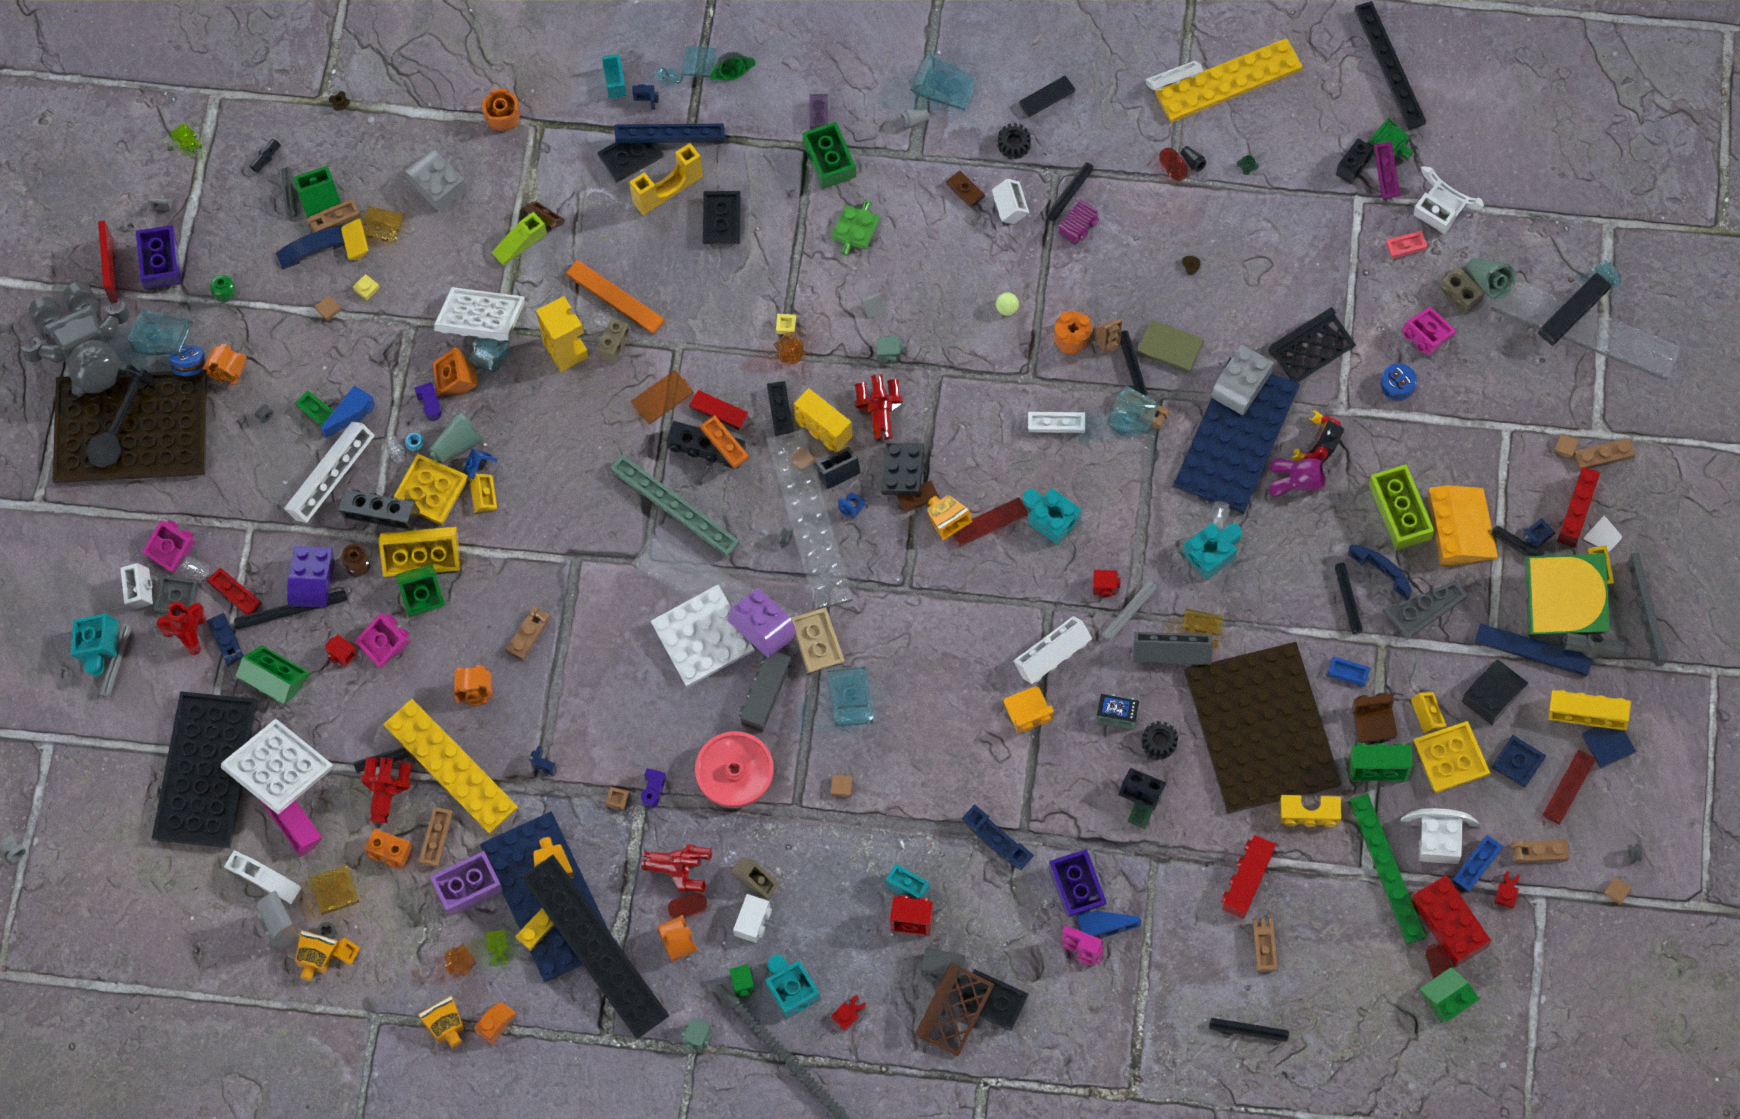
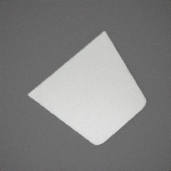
(1603, 534)

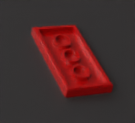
(107, 261)

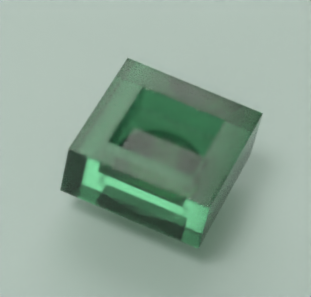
(1140, 815)

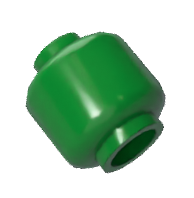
(222, 288)

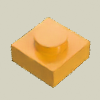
(346, 951)

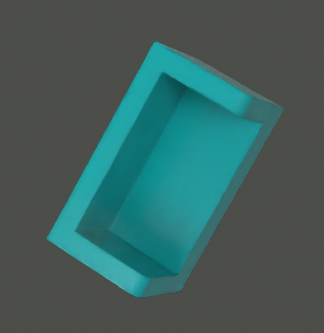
(614, 76)
(907, 883)

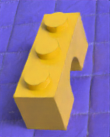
(1294, 813)

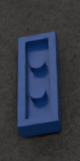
(1477, 864)

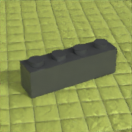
(1172, 648)
(765, 691)

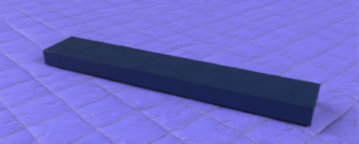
(669, 133)
(1533, 649)

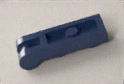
(225, 638)

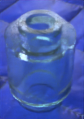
(1609, 272)

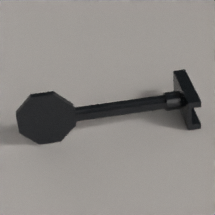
(105, 448)

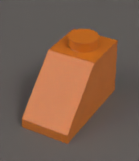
(494, 1022)

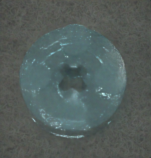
(488, 353)

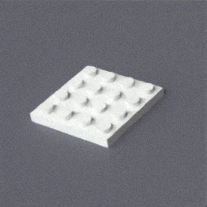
(479, 314)
(701, 637)
(276, 766)

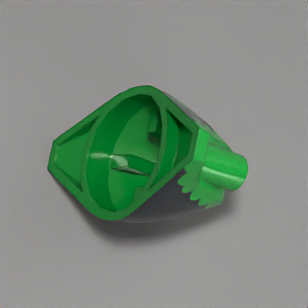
(731, 66)

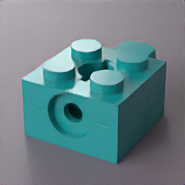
(1051, 514)
(1212, 548)
(94, 640)
(790, 986)

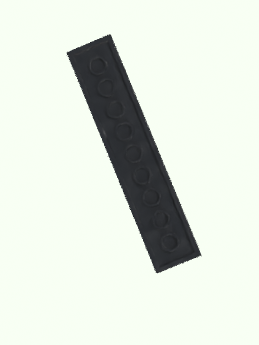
(595, 947)

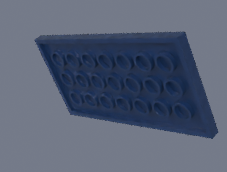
(1235, 447)
(512, 857)

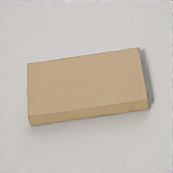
(817, 640)

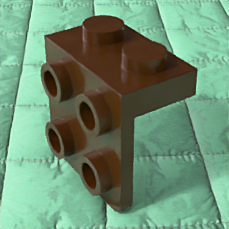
(1374, 717)

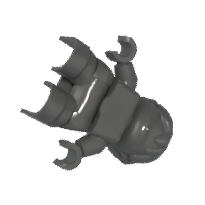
(78, 338)

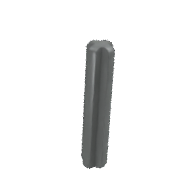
(288, 192)

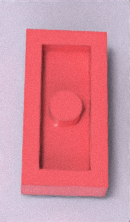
(1406, 244)

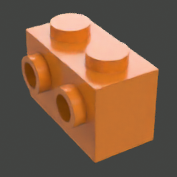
(388, 849)

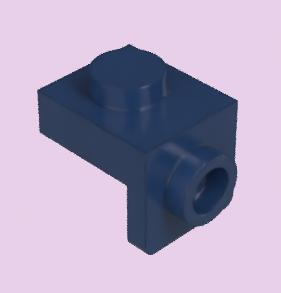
(645, 93)
(1538, 533)
(542, 766)

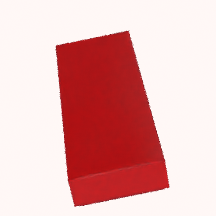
(722, 410)
(234, 592)

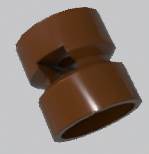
(355, 560)

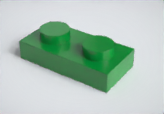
(314, 408)

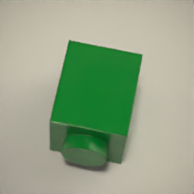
(742, 981)

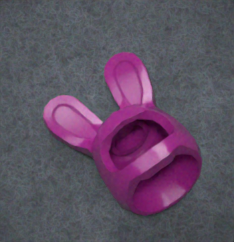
(1305, 475)

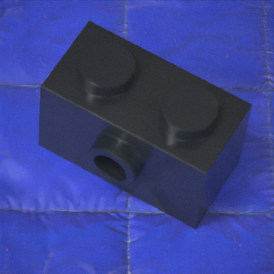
(838, 467)

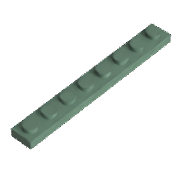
(675, 505)

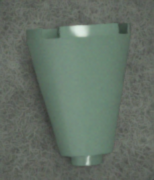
(1492, 276)
(455, 439)

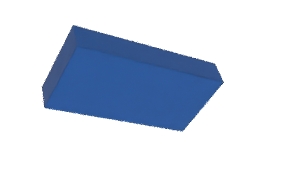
(1348, 671)

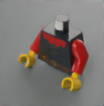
(1325, 438)

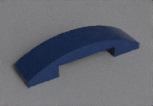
(310, 244)
(1363, 554)
(996, 839)

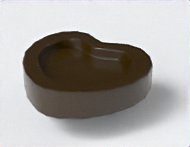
(1191, 264)

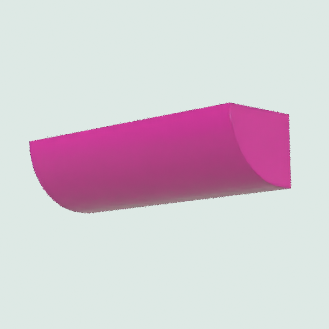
(296, 828)

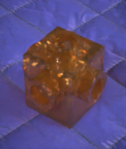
(789, 349)
(459, 961)

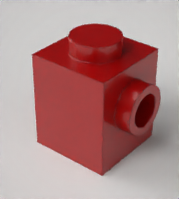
(1105, 582)
(340, 650)

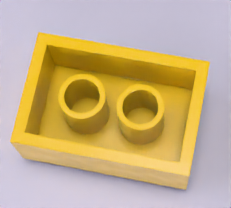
(822, 420)

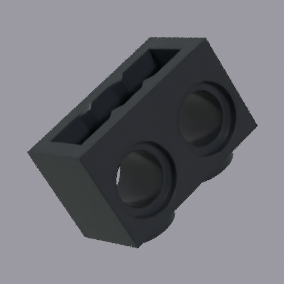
(1354, 161)
(1142, 788)

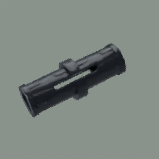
(265, 155)

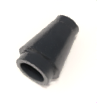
(1193, 159)

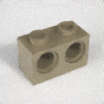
(1465, 287)
(613, 340)

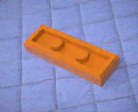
(724, 442)

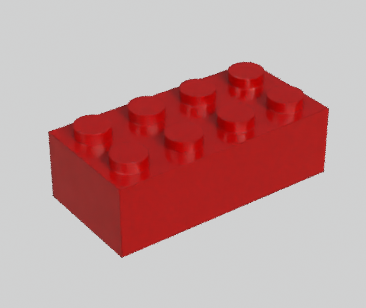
(1450, 920)

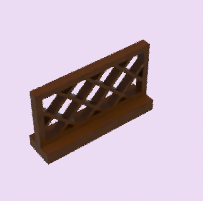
(938, 1001)

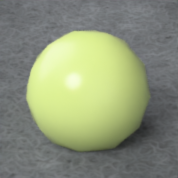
(1007, 304)

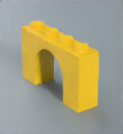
(687, 171)

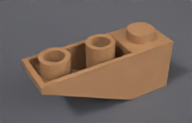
(1108, 335)

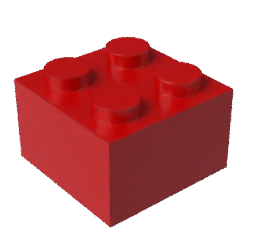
(911, 915)

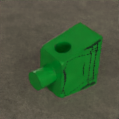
(1391, 132)

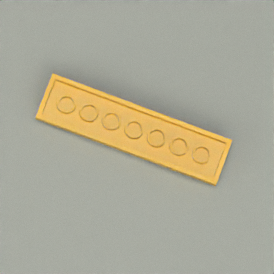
(1229, 80)
(450, 766)

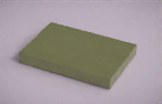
(1170, 346)

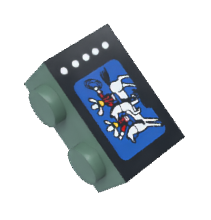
(1117, 710)

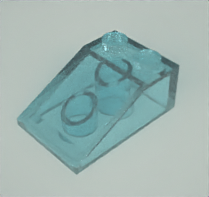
(943, 82)
(158, 333)
(850, 697)

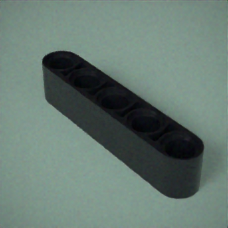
(1574, 309)

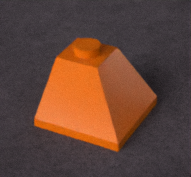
(454, 374)

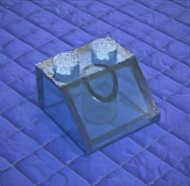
(1132, 412)

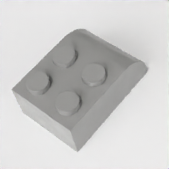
(435, 179)
(1242, 379)
(277, 922)

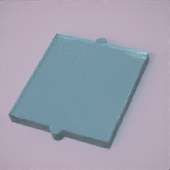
(698, 61)

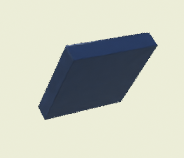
(1608, 745)
(1518, 761)

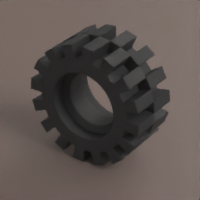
(1014, 131)
(1162, 729)

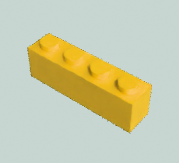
(1589, 710)

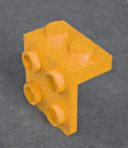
(1028, 709)

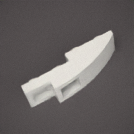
(262, 876)

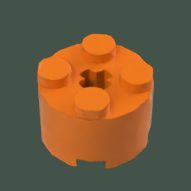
(501, 110)
(1072, 322)
(225, 364)
(472, 685)
(676, 938)

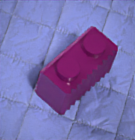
(1078, 222)

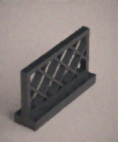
(1300, 335)

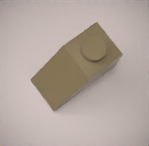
(755, 877)

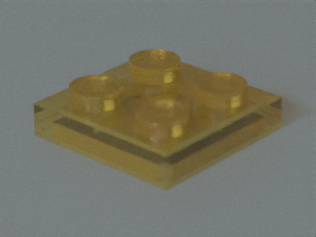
(334, 889)

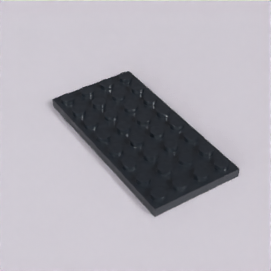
(196, 794)

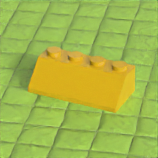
(417, 548)

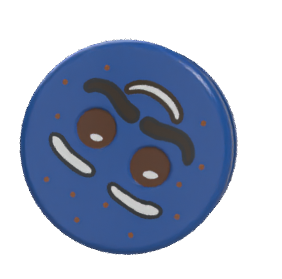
(188, 362)
(1398, 381)

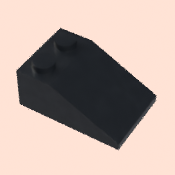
(1494, 691)

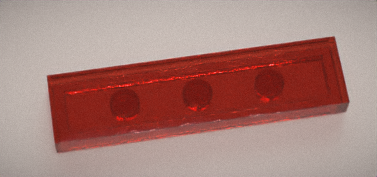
(991, 521)
(1569, 787)

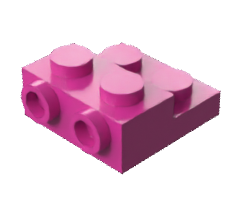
(1428, 331)
(169, 545)
(383, 639)
(1088, 947)

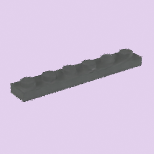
(1648, 615)

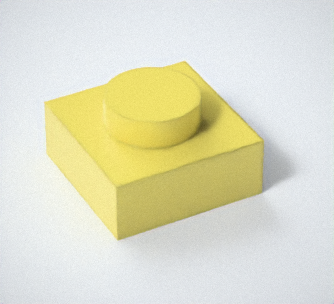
(366, 287)
(785, 324)

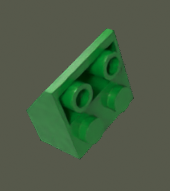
(316, 190)

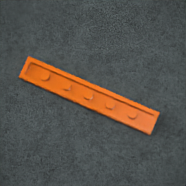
(615, 297)

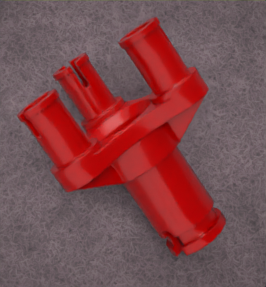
(879, 404)
(183, 624)
(384, 786)
(678, 865)

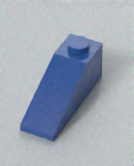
(351, 409)
(1106, 924)

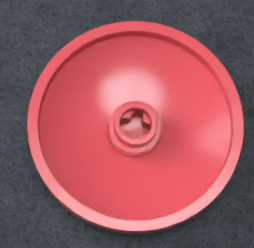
(734, 769)

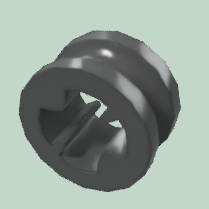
(264, 413)
(785, 536)
(1634, 853)
(326, 925)

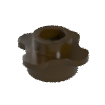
(337, 106)

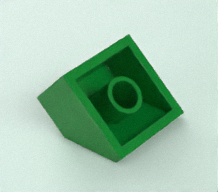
(420, 590)
(1448, 994)

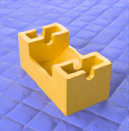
(560, 333)

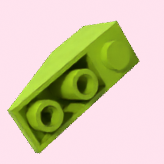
(520, 238)

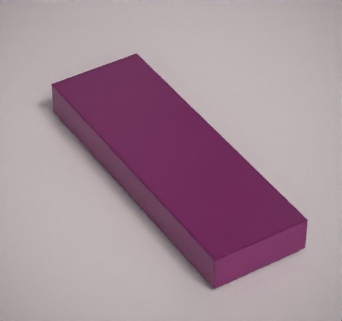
(1387, 170)

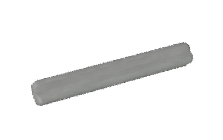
(1129, 611)
(114, 663)

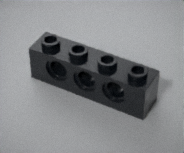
(681, 432)
(403, 519)

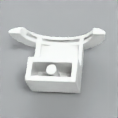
(1442, 203)
(1440, 833)

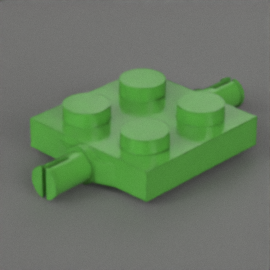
(855, 227)

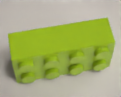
(1401, 507)

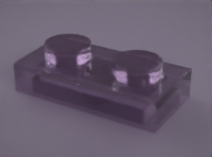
(818, 110)

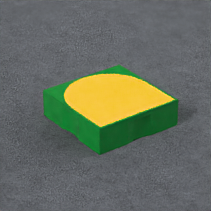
(1567, 594)

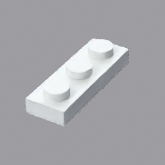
(1174, 75)
(1056, 422)

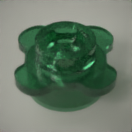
(1247, 160)

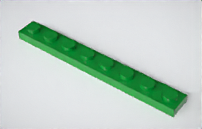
(1387, 869)

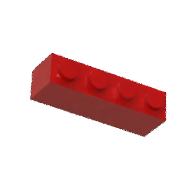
(1578, 507)
(1248, 877)

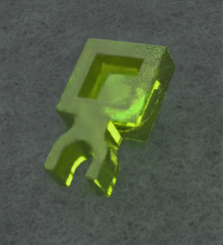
(185, 136)
(497, 943)

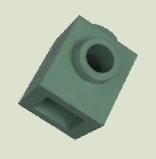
(889, 349)
(696, 1035)

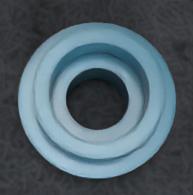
(414, 437)

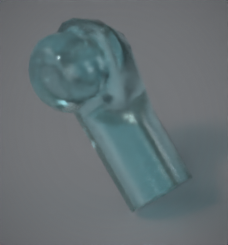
(669, 72)

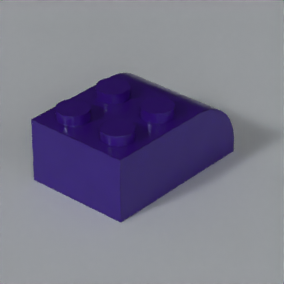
(158, 257)
(310, 576)
(1076, 883)

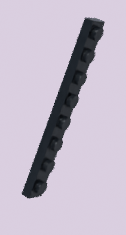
(1390, 65)

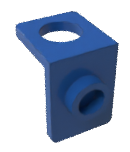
(473, 461)
(847, 508)

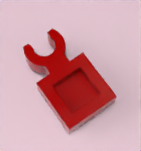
(1507, 893)
(847, 1015)

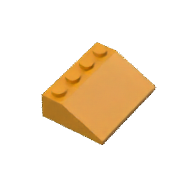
(1461, 525)

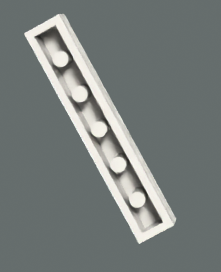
(329, 472)

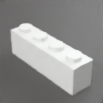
(1052, 650)

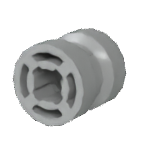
(12, 849)

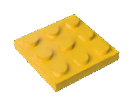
(432, 488)
(1451, 757)

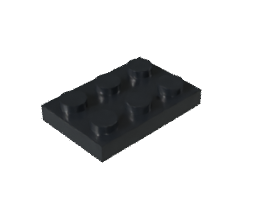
(628, 158)
(721, 217)
(902, 469)
(1002, 1004)

